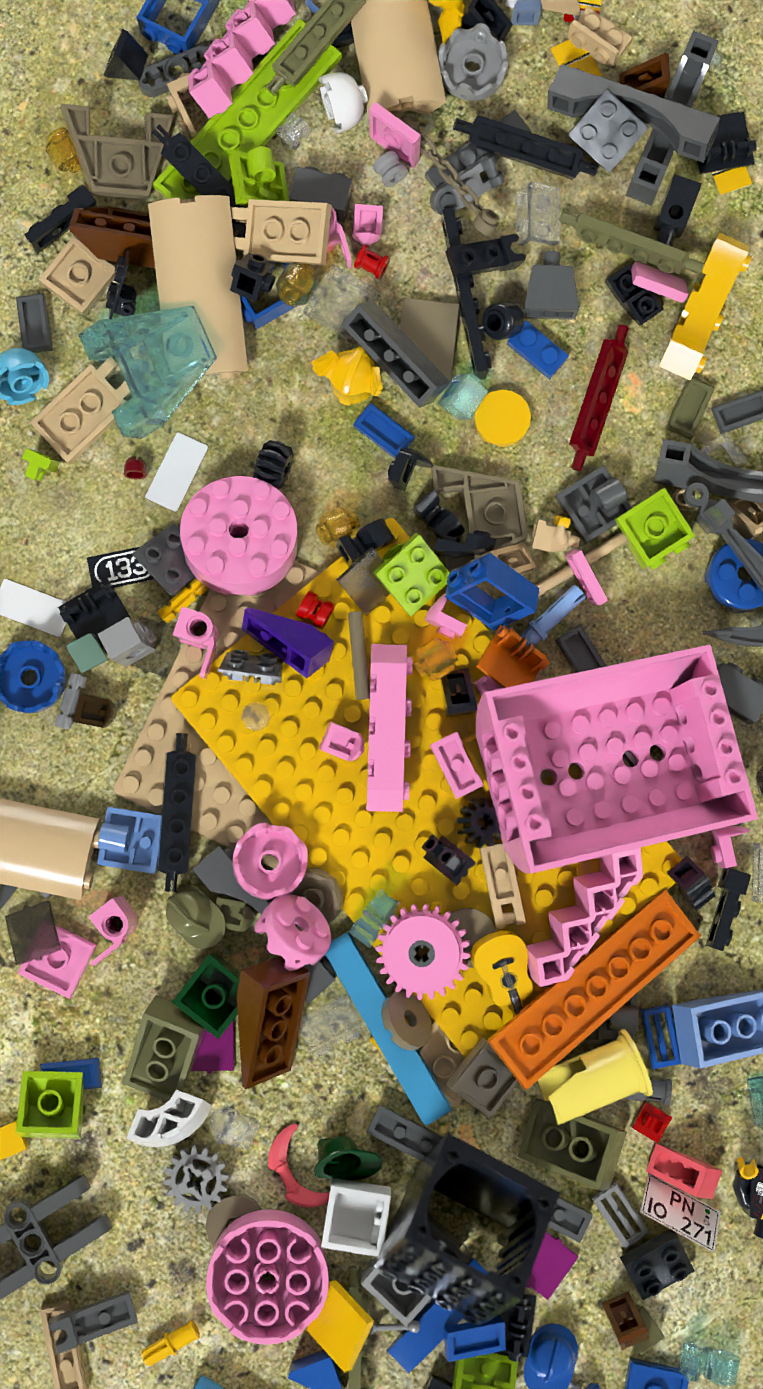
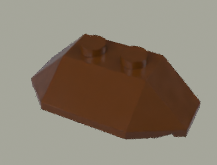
(111, 230)

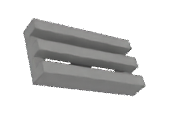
(635, 1237)

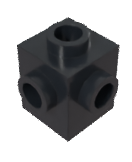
(252, 276)

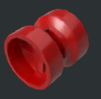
(309, 607)

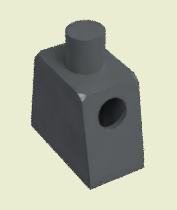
(551, 290)

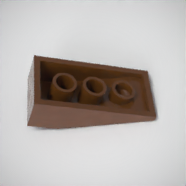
(269, 1018)

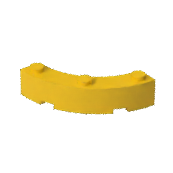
(704, 306)

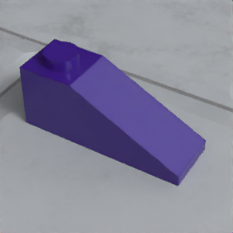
(290, 640)

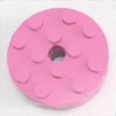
(239, 508)
(262, 1308)

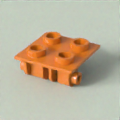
(510, 660)

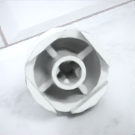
(342, 100)

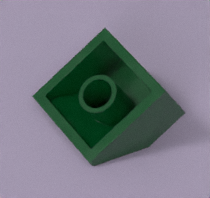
(211, 995)

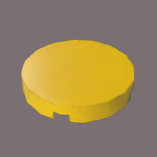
(502, 418)

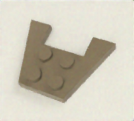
(113, 163)
(490, 506)

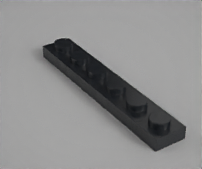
(468, 306)

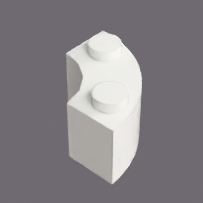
(170, 1122)

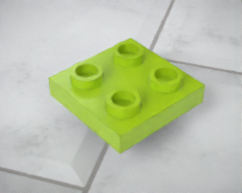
(257, 176)
(412, 573)
(485, 1372)

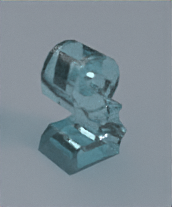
(374, 918)
(715, 1365)

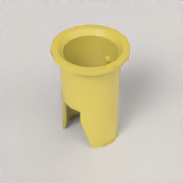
(595, 1079)

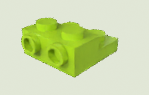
(655, 529)

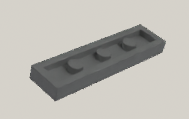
(468, 155)

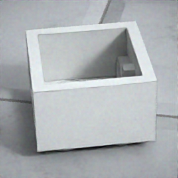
(356, 1217)

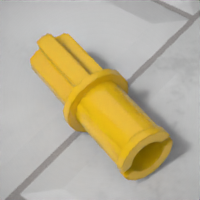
(170, 1343)

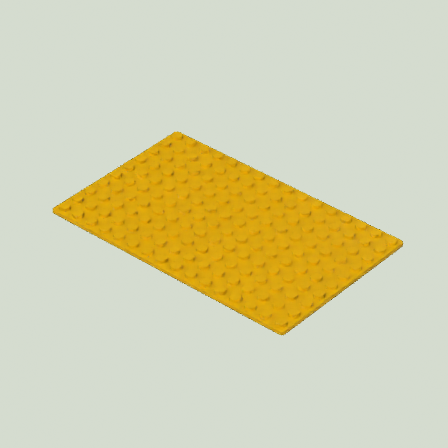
(327, 796)

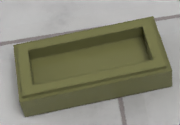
(690, 408)

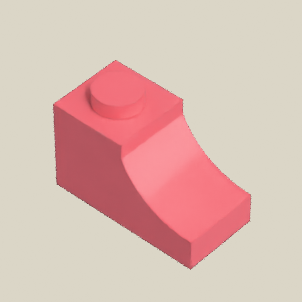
(684, 1171)

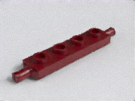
(599, 397)

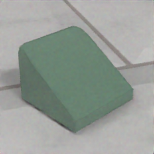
(87, 652)

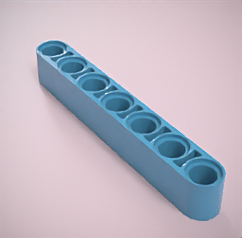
(368, 998)

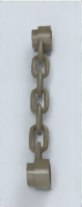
(486, 219)

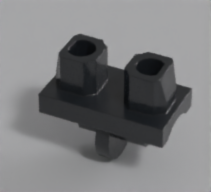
(447, 858)

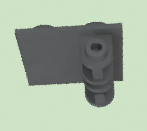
(166, 560)
(240, 663)

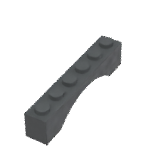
(682, 90)
(685, 128)
(684, 464)
(218, 875)

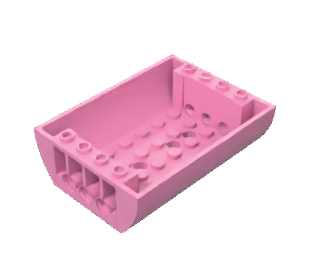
(591, 723)

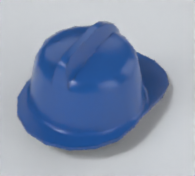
(551, 1358)

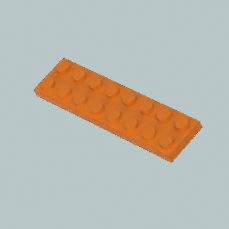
(595, 991)

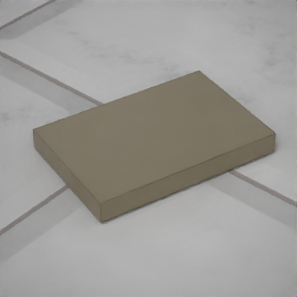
(432, 330)

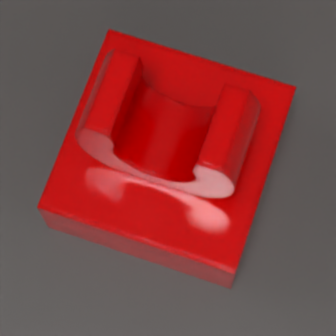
(651, 1121)

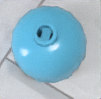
(21, 376)

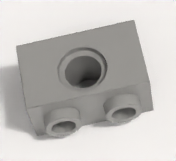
(128, 641)

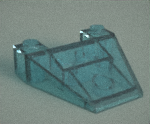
(160, 360)

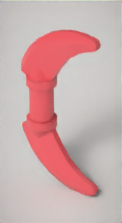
(278, 1161)

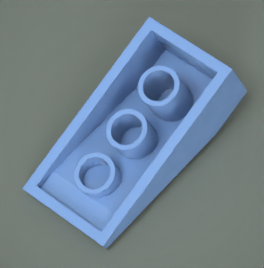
(719, 1028)

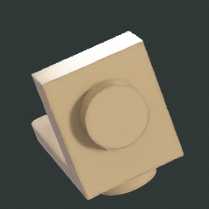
(178, 95)

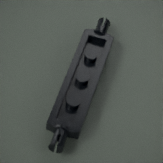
(525, 147)
(196, 169)
(176, 812)

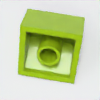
(50, 1105)

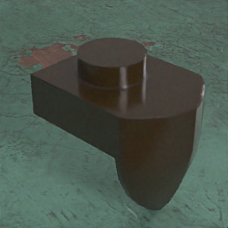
(94, 711)

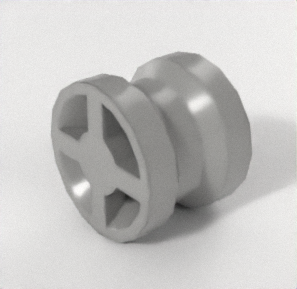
(390, 169)

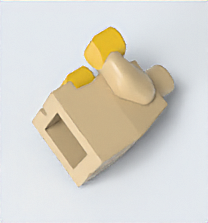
(553, 537)

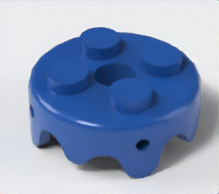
(725, 584)
(50, 677)

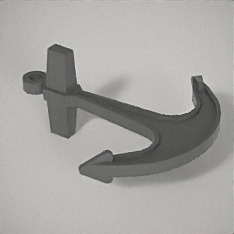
(716, 518)

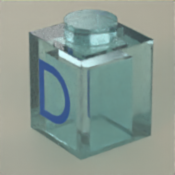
(463, 396)

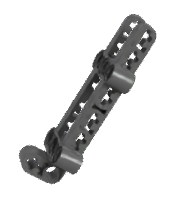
(47, 1250)

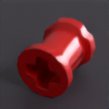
(371, 262)

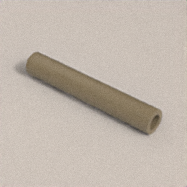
(359, 656)

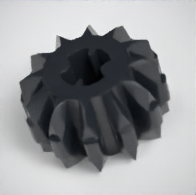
(274, 463)
(474, 831)

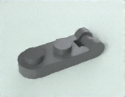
(447, 197)

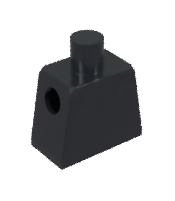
(679, 204)

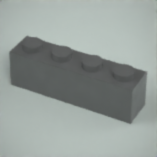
(395, 353)

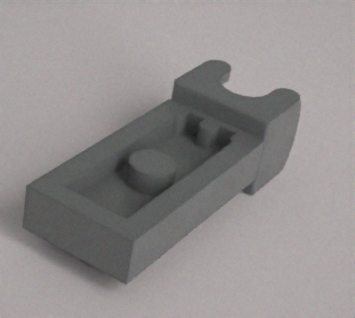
(93, 1321)

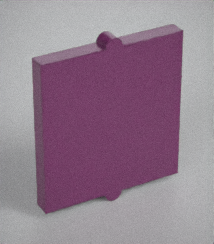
(216, 1053)
(551, 1266)

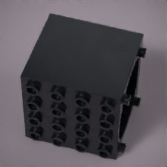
(489, 1189)

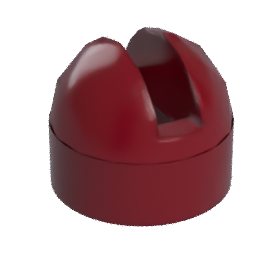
(135, 468)

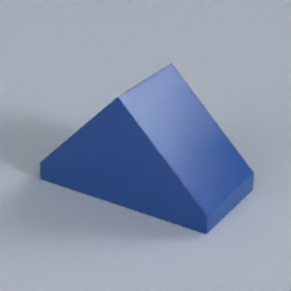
(316, 1372)

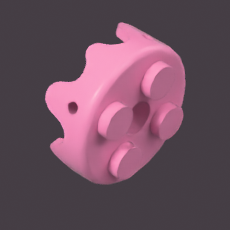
(274, 841)
(286, 940)

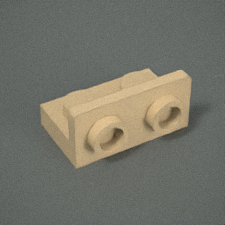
(599, 37)

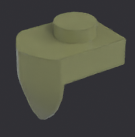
(237, 914)

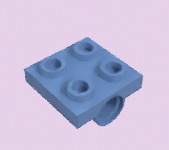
(129, 840)

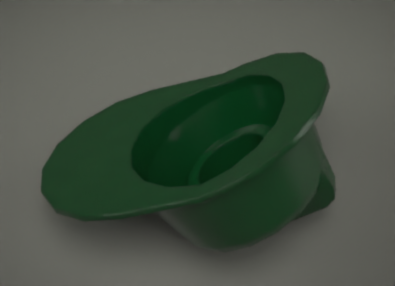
(343, 1160)

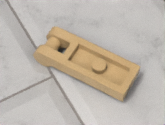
(502, 885)

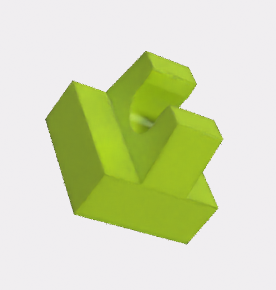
(38, 464)

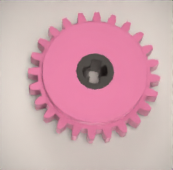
(444, 955)

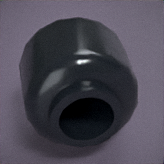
(503, 320)

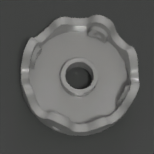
(475, 46)

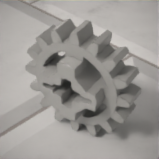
(190, 1167)

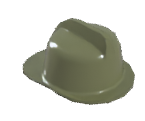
(195, 917)

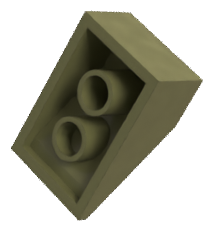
(163, 1050)
(576, 1149)

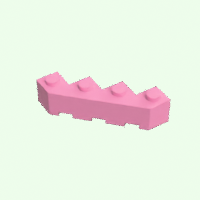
(231, 57)
(387, 728)
(577, 927)

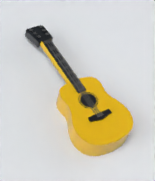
(502, 964)

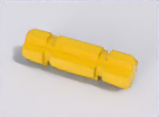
(182, 599)

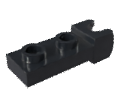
(57, 224)
(484, 256)
(732, 885)

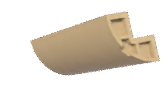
(398, 56)
(195, 269)
(46, 849)

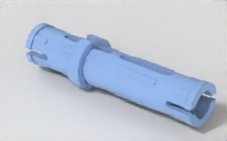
(553, 615)

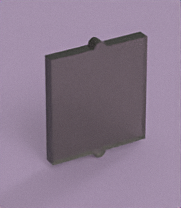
(362, 584)
(162, 660)
(32, 933)

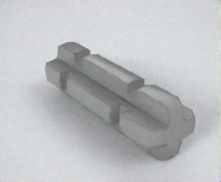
(69, 700)

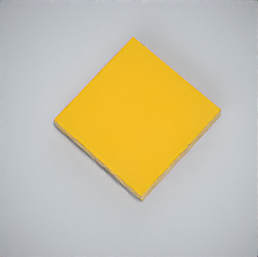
(341, 1327)

